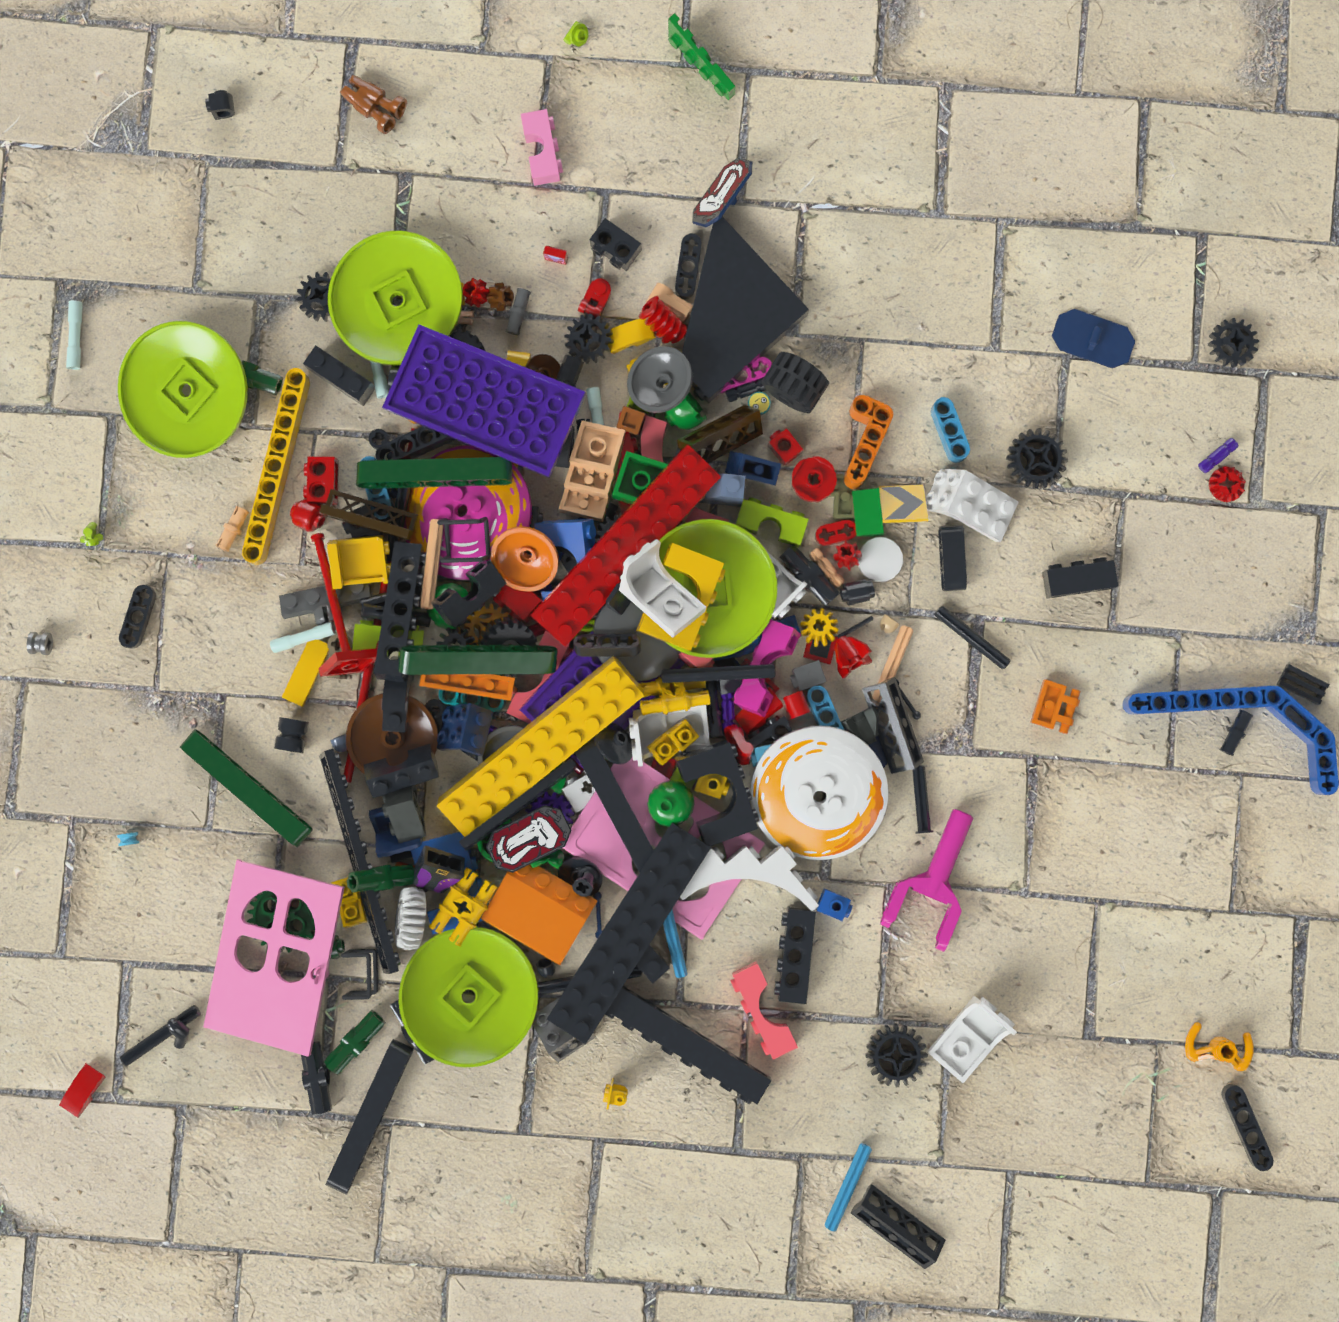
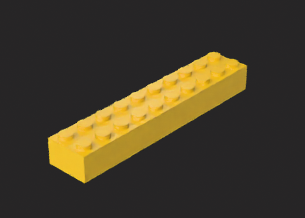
(541, 746)

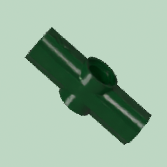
(262, 379)
(380, 878)
(354, 1042)

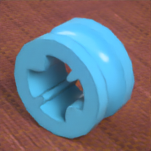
(128, 839)

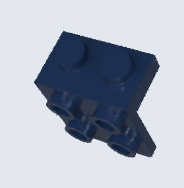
(464, 728)
(386, 843)

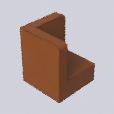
(631, 420)

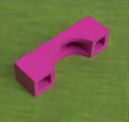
(776, 642)

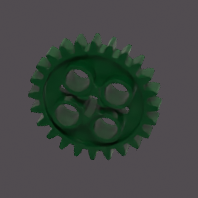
(264, 917)

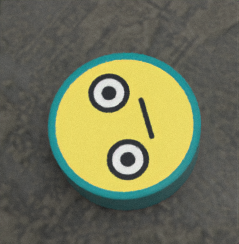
(759, 401)

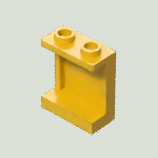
(359, 560)

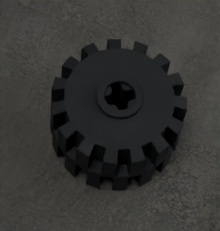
(795, 382)

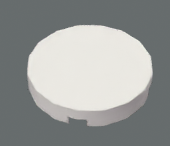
(880, 559)

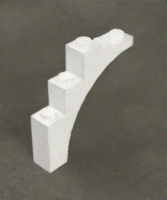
(744, 865)

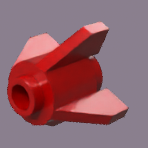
(851, 654)

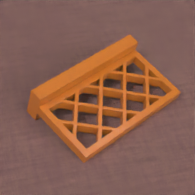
(475, 684)

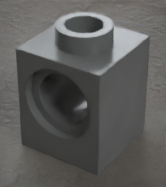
(808, 676)

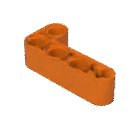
(866, 445)

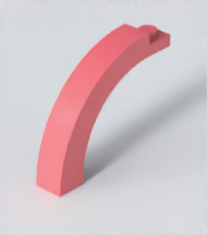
(651, 447)

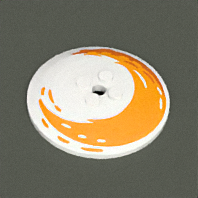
(813, 762)

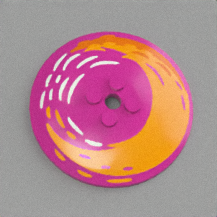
(502, 504)

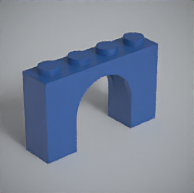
(574, 535)
(451, 844)

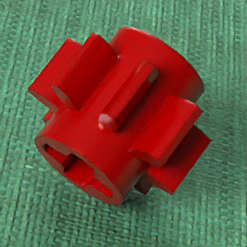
(475, 292)
(844, 555)

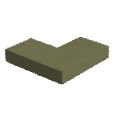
(843, 499)

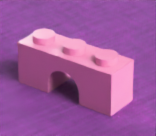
(538, 128)

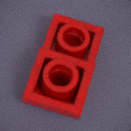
(750, 721)
(81, 1089)

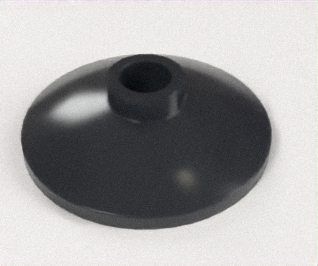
(614, 744)
(569, 871)

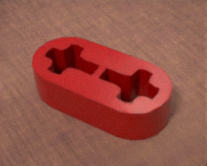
(835, 527)

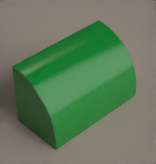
(867, 512)

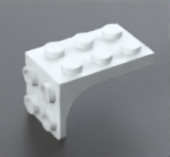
(971, 502)
(788, 590)
(657, 592)
(651, 726)
(970, 1038)

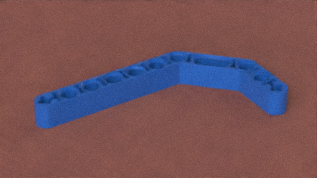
(1260, 699)

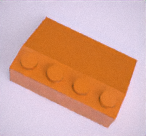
(539, 911)

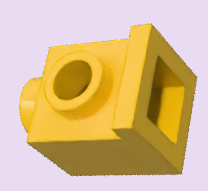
(703, 785)

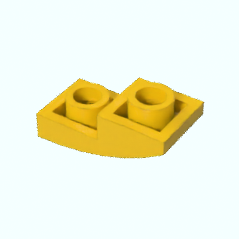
(630, 334)
(672, 741)
(351, 907)

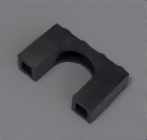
(738, 816)

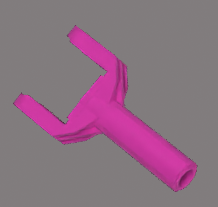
(935, 881)

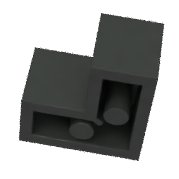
(404, 814)

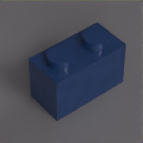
(753, 468)

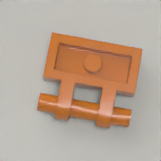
(1049, 703)

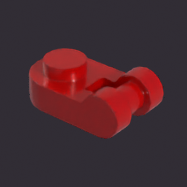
(598, 291)
(736, 736)

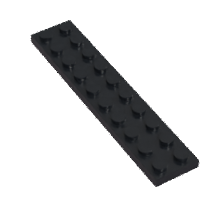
(356, 851)
(628, 933)

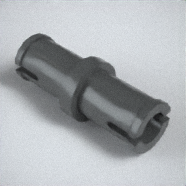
(518, 311)

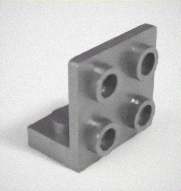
(555, 1040)

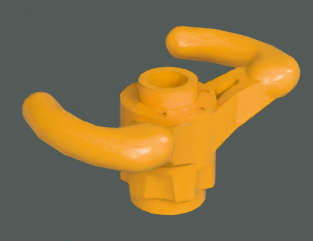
(1227, 1054)

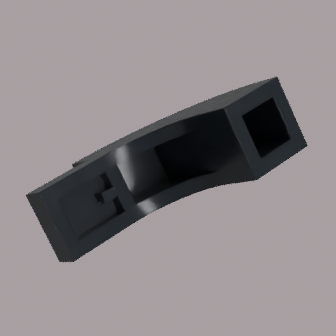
(395, 703)

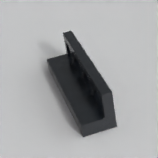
(900, 723)
(897, 1231)

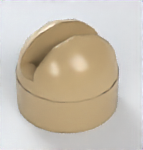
(888, 624)

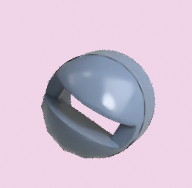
(339, 743)

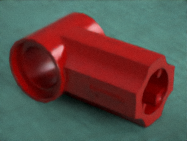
(796, 704)

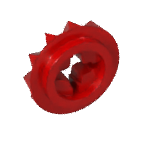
(1221, 492)

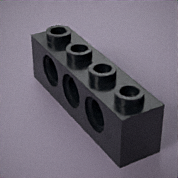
(798, 991)

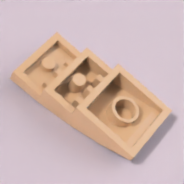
(592, 471)

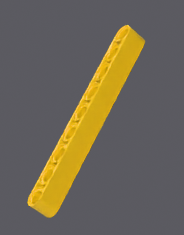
(272, 456)

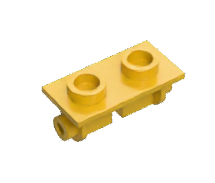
(615, 1094)

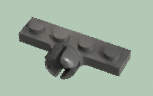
(316, 601)

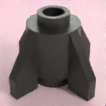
(863, 725)

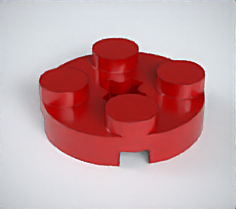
(813, 466)

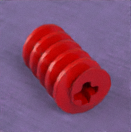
(662, 321)

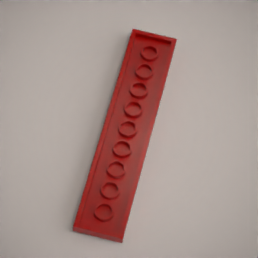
(647, 519)

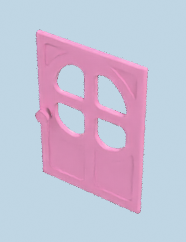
(598, 841)
(262, 1003)

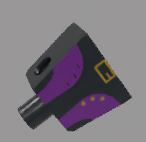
(437, 870)

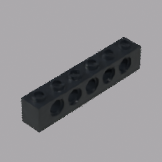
(403, 555)

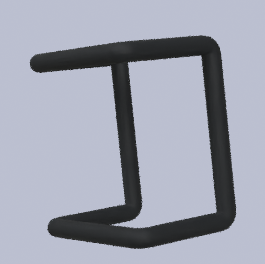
(447, 559)
(364, 994)

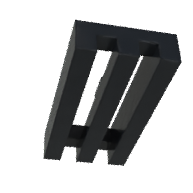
(1320, 692)

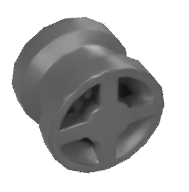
(39, 643)

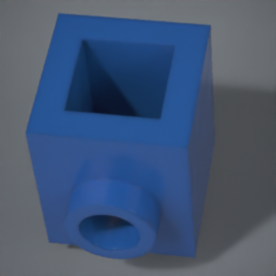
(834, 905)

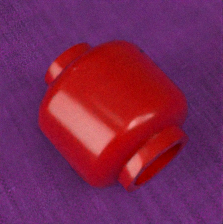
(307, 515)

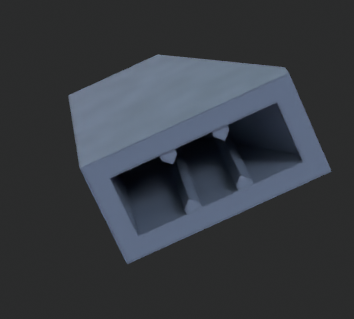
(726, 491)

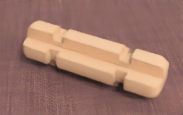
(827, 568)

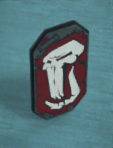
(528, 838)

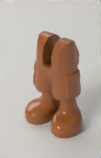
(371, 96)

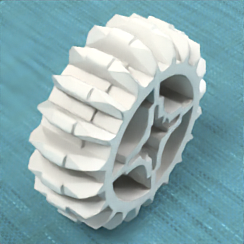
(410, 918)

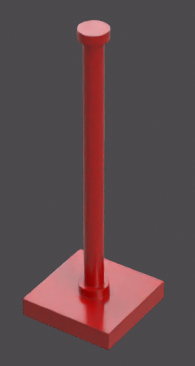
(347, 660)

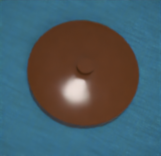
(369, 743)

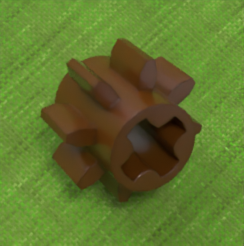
(500, 296)

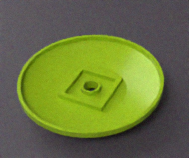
(376, 273)
(153, 385)
(745, 594)
(462, 1031)

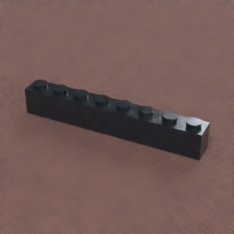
(689, 1045)

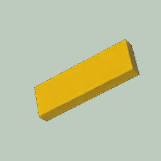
(306, 672)

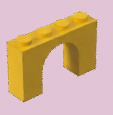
(704, 574)

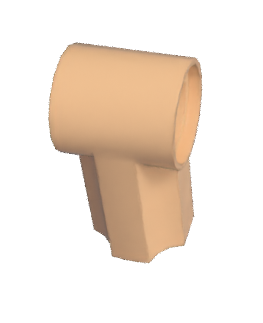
(677, 305)

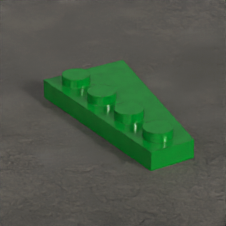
(700, 58)

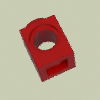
(784, 457)

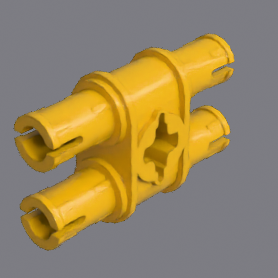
(672, 696)
(450, 907)

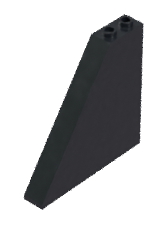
(736, 312)

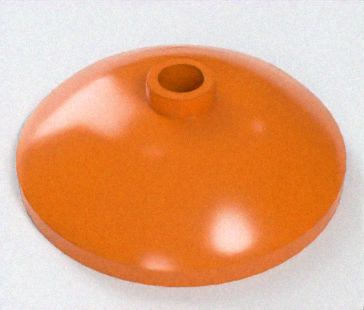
(523, 570)

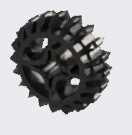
(1043, 464)
(906, 1055)

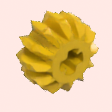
(828, 627)

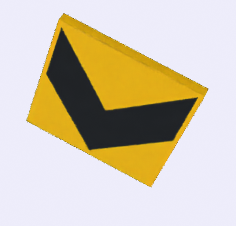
(903, 503)

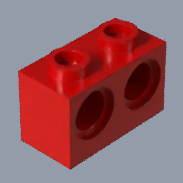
(328, 479)

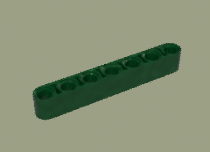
(433, 473)
(477, 659)
(246, 788)

